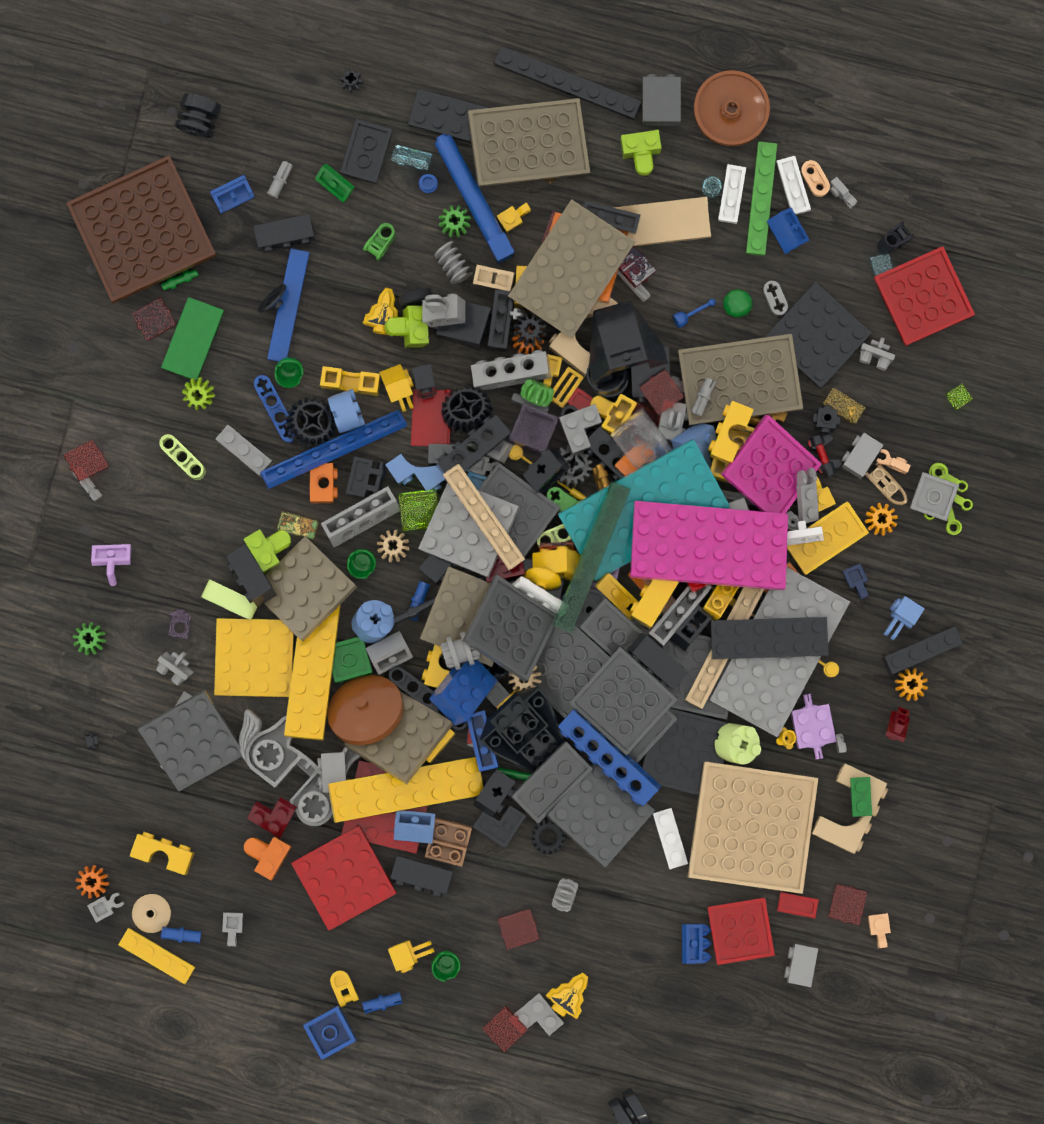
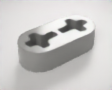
(771, 300)

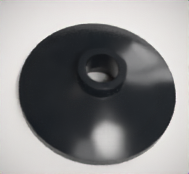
(273, 300)

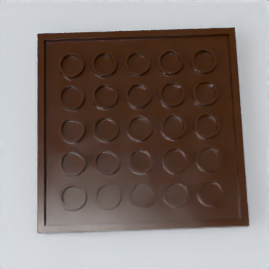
(141, 229)

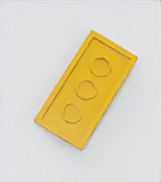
(839, 530)

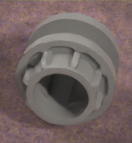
(458, 652)

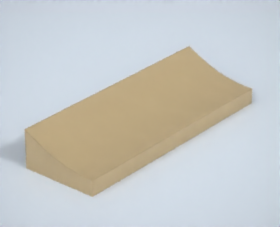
(670, 221)

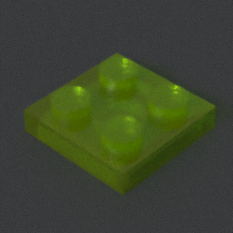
(417, 508)

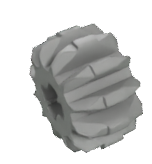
(565, 895)

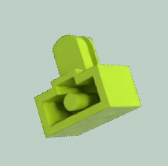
(641, 148)
(409, 326)
(265, 548)

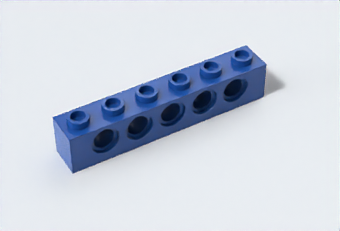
(649, 785)

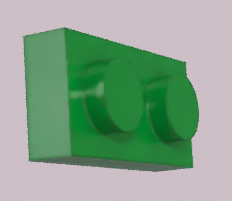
(334, 183)
(861, 796)

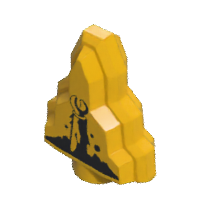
(381, 312)
(568, 996)

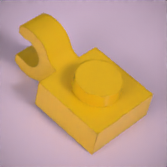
(512, 218)
(555, 364)
(824, 497)

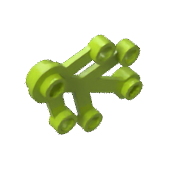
(958, 499)

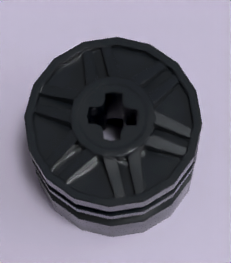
(199, 111)
(612, 389)

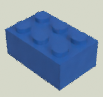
(463, 691)

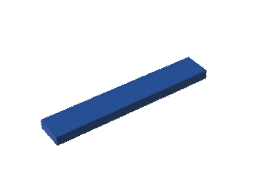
(288, 310)

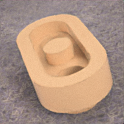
(815, 179)

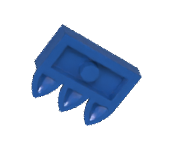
(694, 943)

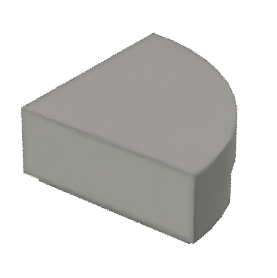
(840, 745)

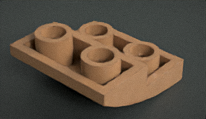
(449, 842)

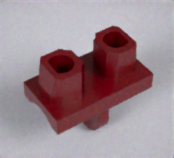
(898, 724)

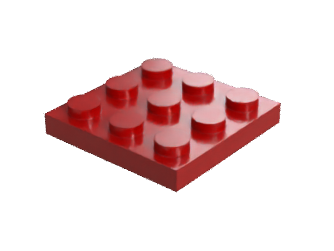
(740, 931)

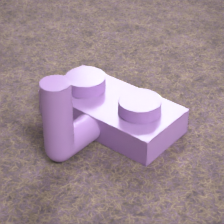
(111, 556)

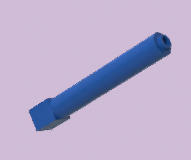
(477, 204)

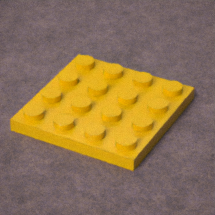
(253, 658)

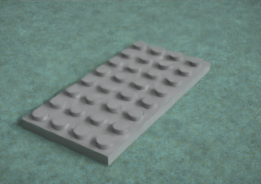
(768, 688)

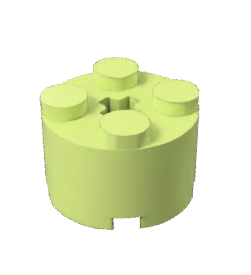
(737, 743)

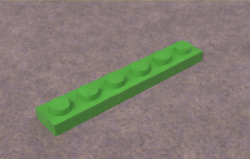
(761, 198)

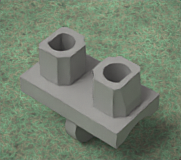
(868, 352)
(176, 664)

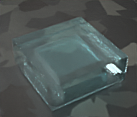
(880, 264)

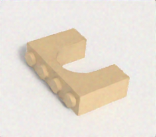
(570, 349)
(850, 836)

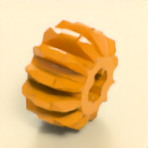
(874, 517)
(913, 691)

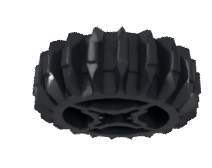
(305, 416)
(458, 417)

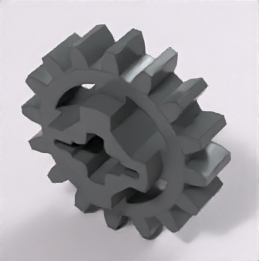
(578, 467)

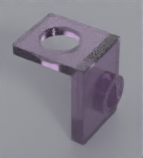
(179, 616)

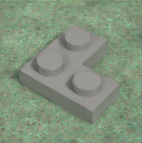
(574, 426)
(539, 1010)

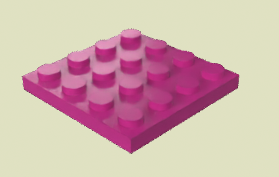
(768, 467)

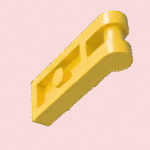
(616, 594)

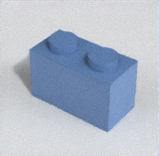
(414, 826)

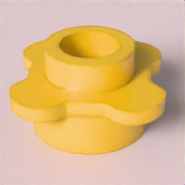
(791, 738)

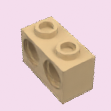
(494, 278)

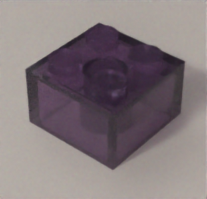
(533, 429)

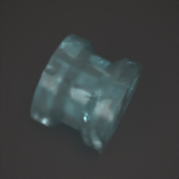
(711, 191)

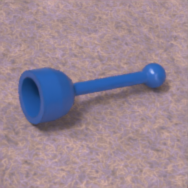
(681, 318)

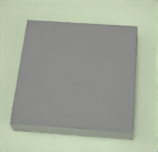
(934, 496)

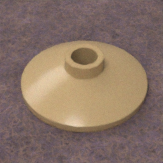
(161, 911)

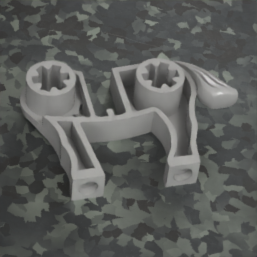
(274, 758)

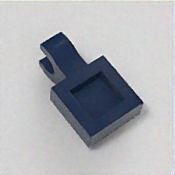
(856, 578)

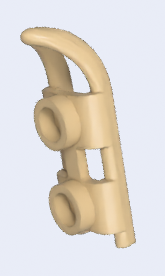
(890, 487)

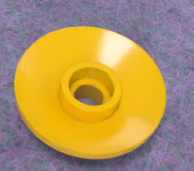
(543, 578)

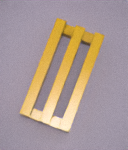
(574, 374)

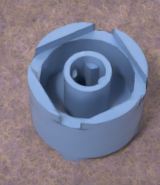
(346, 411)
(380, 614)

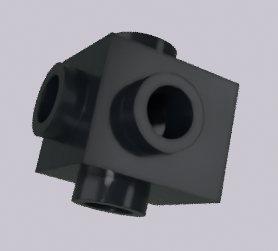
(822, 425)

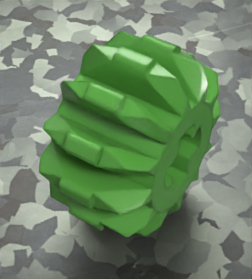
(448, 224)
(537, 392)
(94, 633)

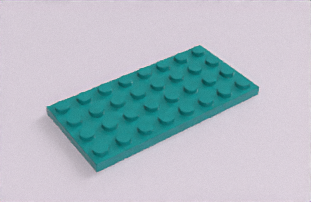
(673, 478)

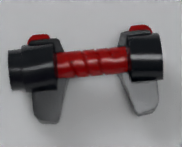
(828, 466)

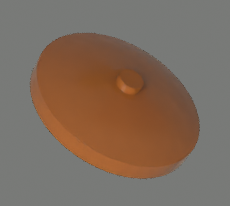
(731, 108)
(365, 710)

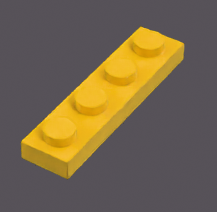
(156, 956)

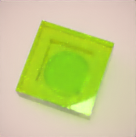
(959, 396)

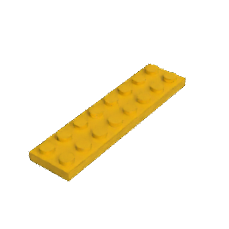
(312, 681)
(387, 794)

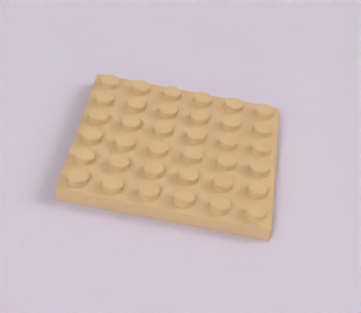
(753, 827)

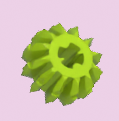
(203, 389)

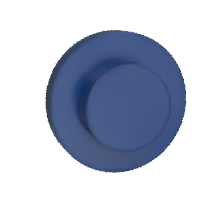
(428, 183)

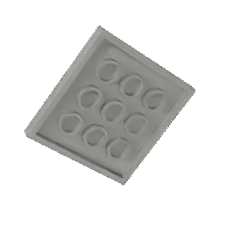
(458, 539)

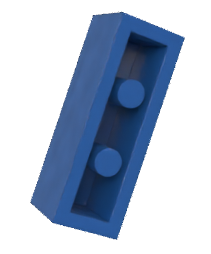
(485, 758)

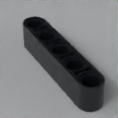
(419, 694)

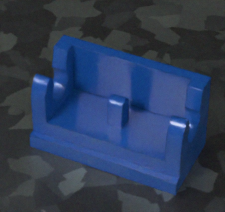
(232, 194)
(788, 230)

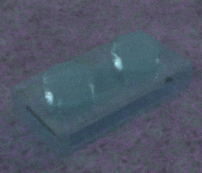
(411, 157)

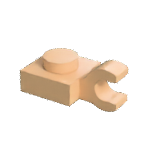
(898, 464)
(879, 926)

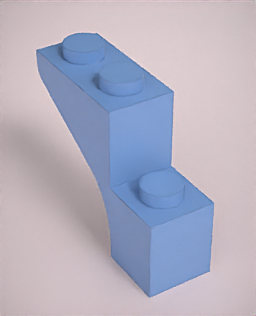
(402, 471)

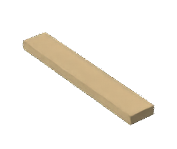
(483, 517)

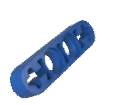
(273, 410)

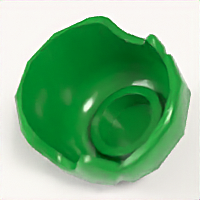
(737, 303)
(288, 372)
(361, 563)
(445, 965)

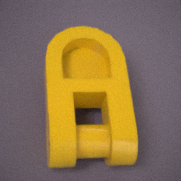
(339, 981)

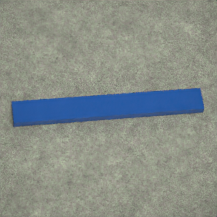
(333, 449)

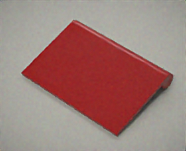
(428, 421)

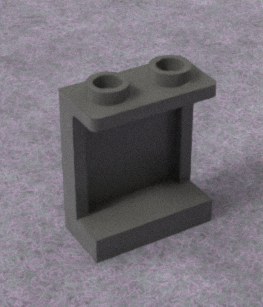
(661, 100)

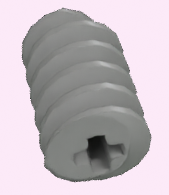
(451, 263)

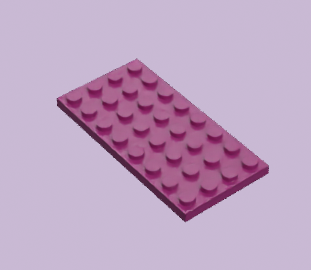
(709, 545)

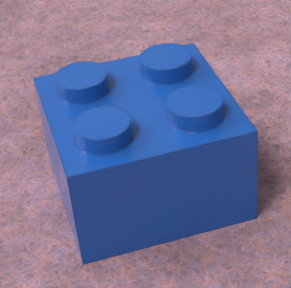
(330, 1032)

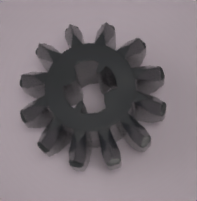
(533, 324)

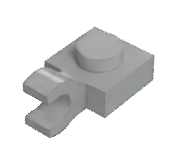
(232, 924)

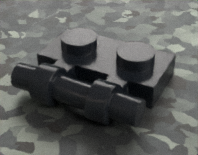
(360, 477)

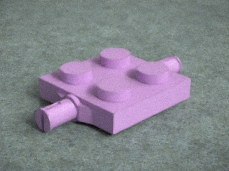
(813, 726)

